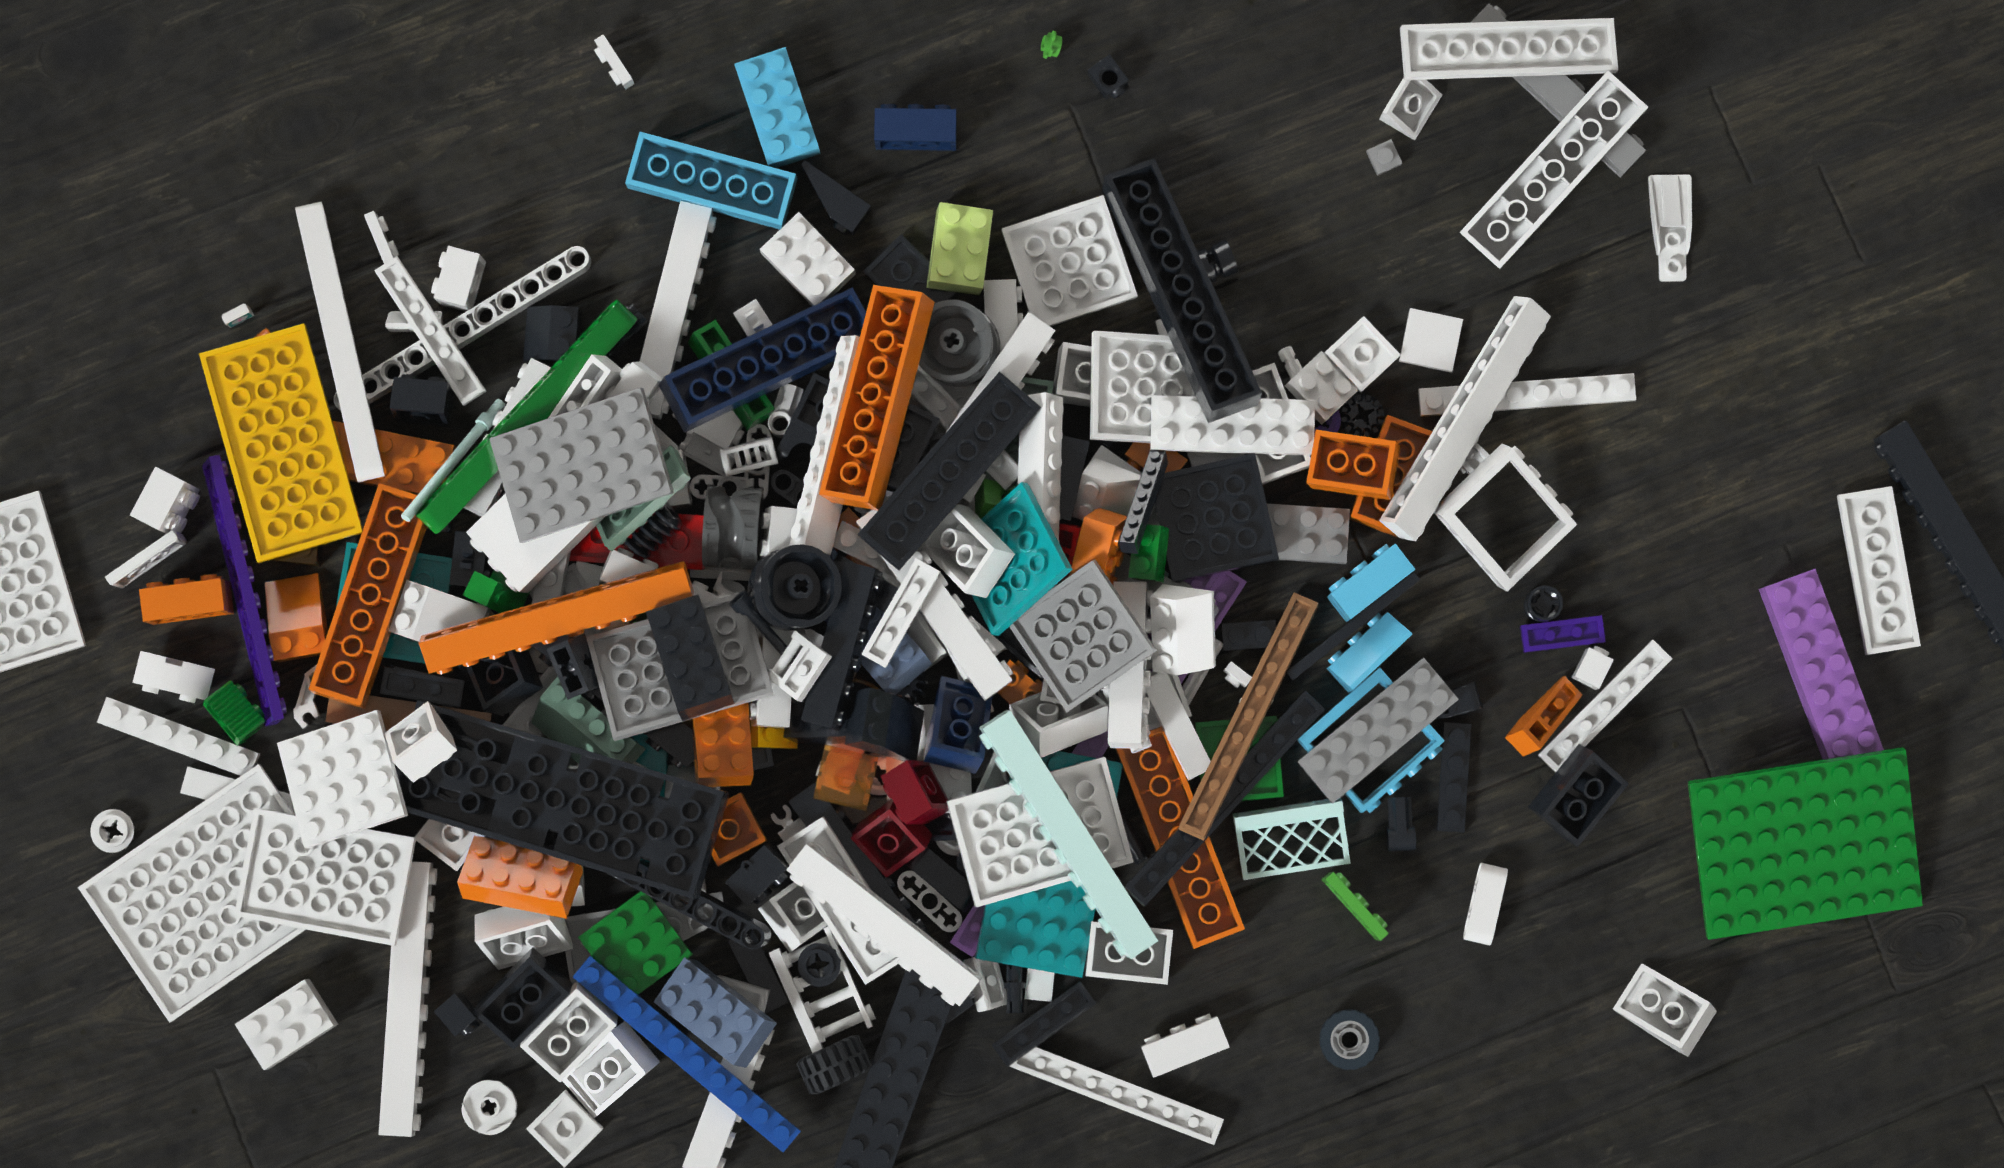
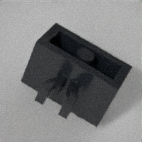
(466, 561)

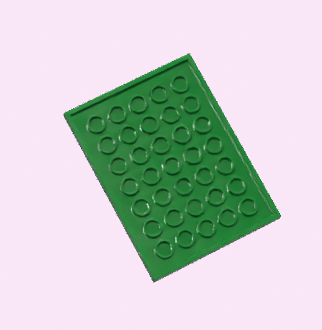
(1805, 843)

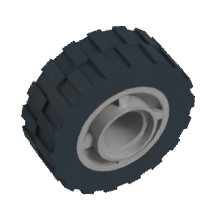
(1355, 1056)

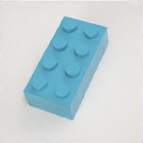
(777, 108)

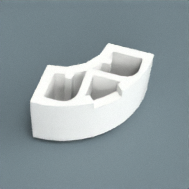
(174, 676)

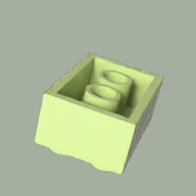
(959, 248)

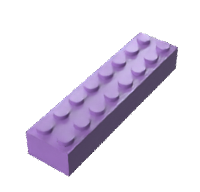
(1820, 666)

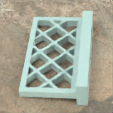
(1281, 817)

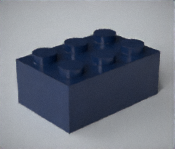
(915, 128)

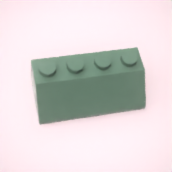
(581, 725)

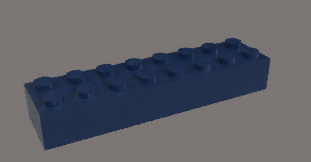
(762, 361)

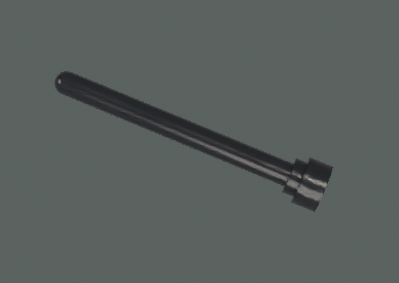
(743, 604)

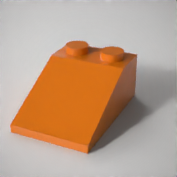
(296, 617)

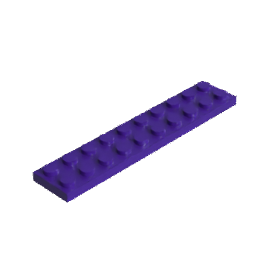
(245, 600)

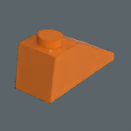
(1544, 717)

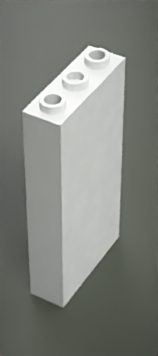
(522, 562)

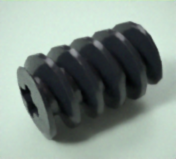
(654, 531)

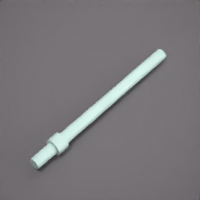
(483, 423)

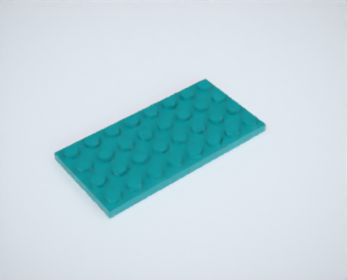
(1045, 926)

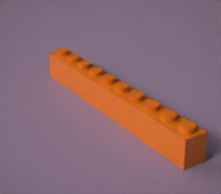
(554, 618)

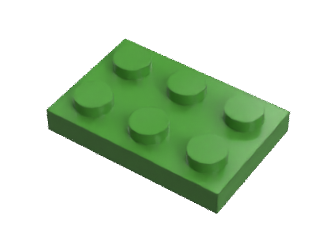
(1356, 905)

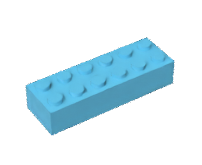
(711, 180)

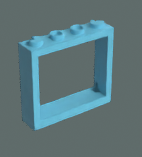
(1410, 768)

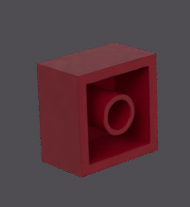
(915, 792)
(889, 840)

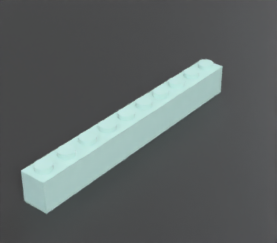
(1068, 835)

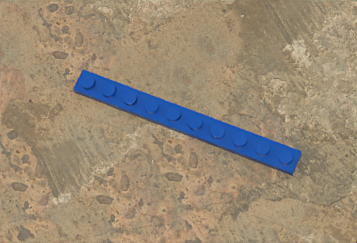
(686, 1053)

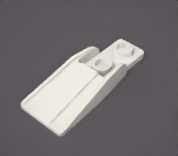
(1671, 223)

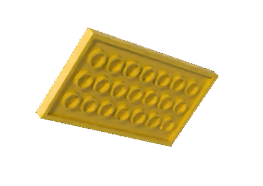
(281, 443)

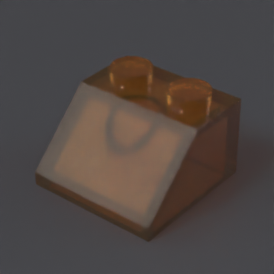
(846, 777)

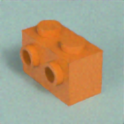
(1021, 685)

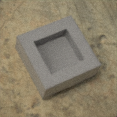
(1384, 157)

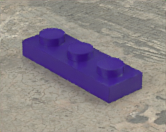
(1562, 634)

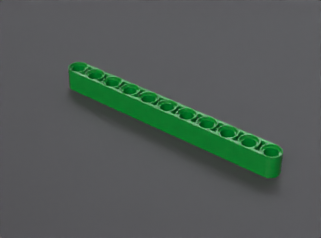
(532, 408)

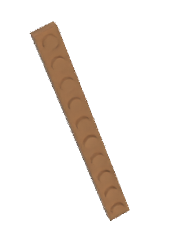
(1248, 716)

